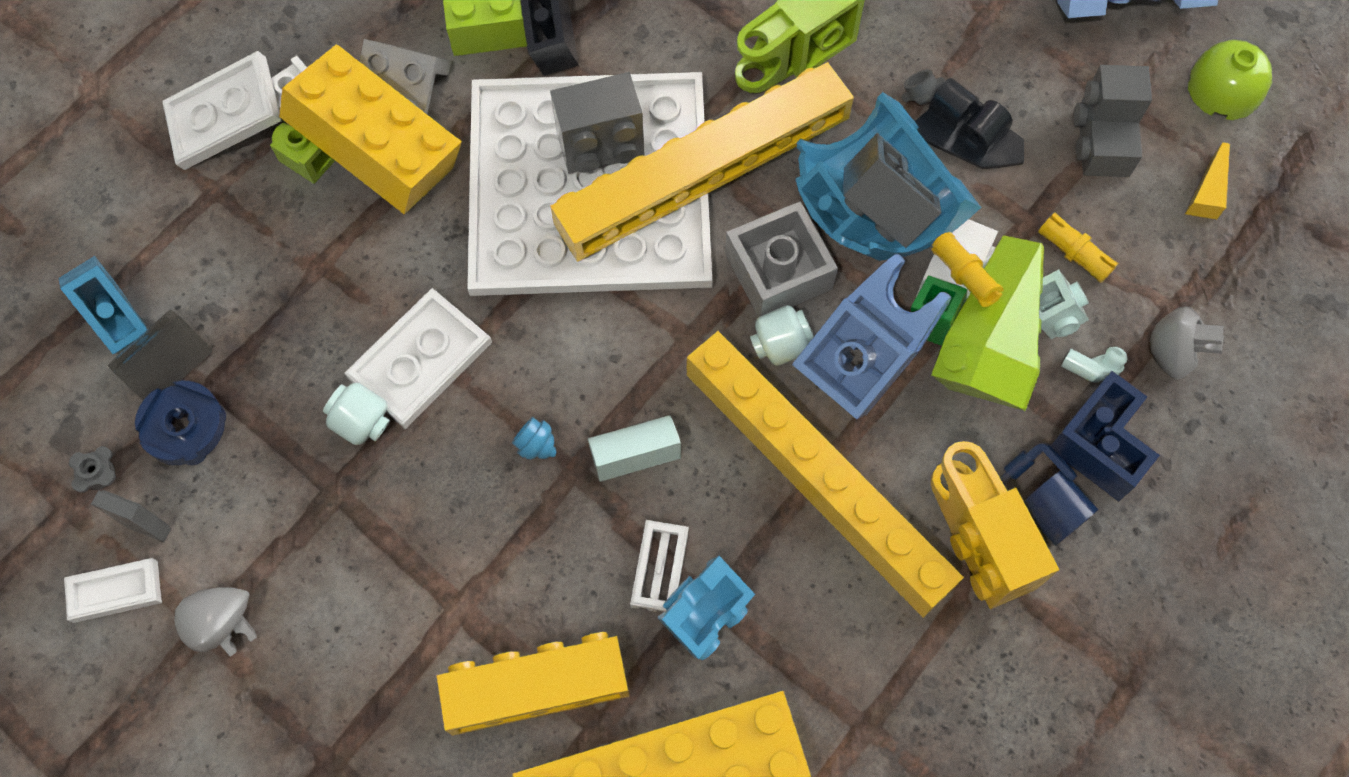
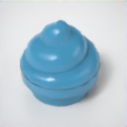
(535, 440)

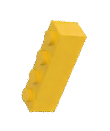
(532, 685)

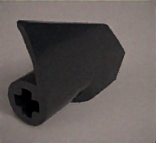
(970, 128)

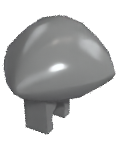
(1179, 339)
(209, 617)

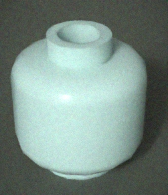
(781, 335)
(356, 413)

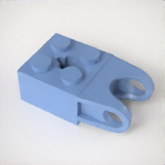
(882, 332)

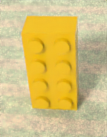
(369, 128)

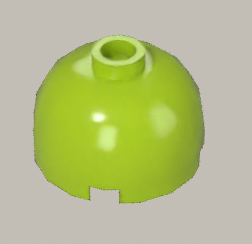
(1230, 79)

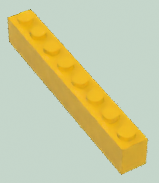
(701, 161)
(822, 474)

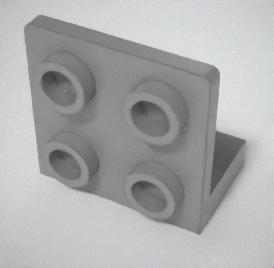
(404, 70)

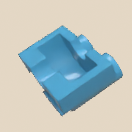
(704, 606)

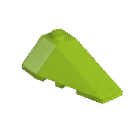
(995, 347)

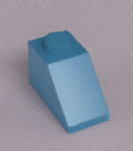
(102, 304)

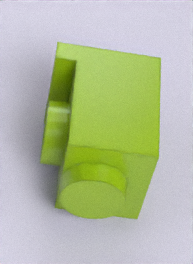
(299, 153)

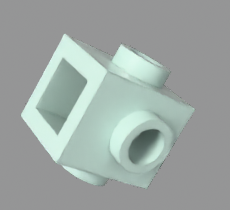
(1061, 306)

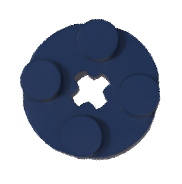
(190, 444)

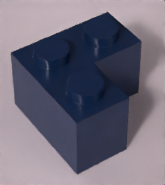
(1100, 445)

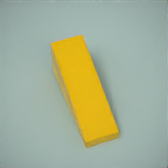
(1211, 193)

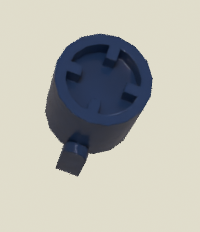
(1056, 505)

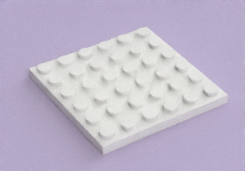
(522, 172)

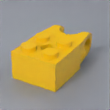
(991, 529)

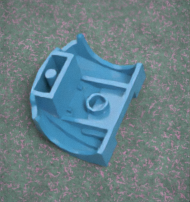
(823, 181)

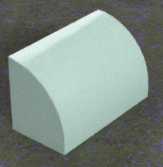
(635, 448)

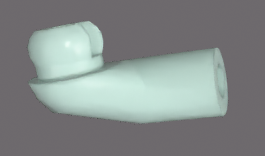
(1097, 368)

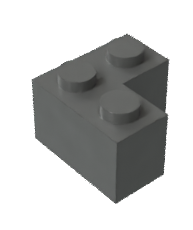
(1111, 119)
(887, 193)

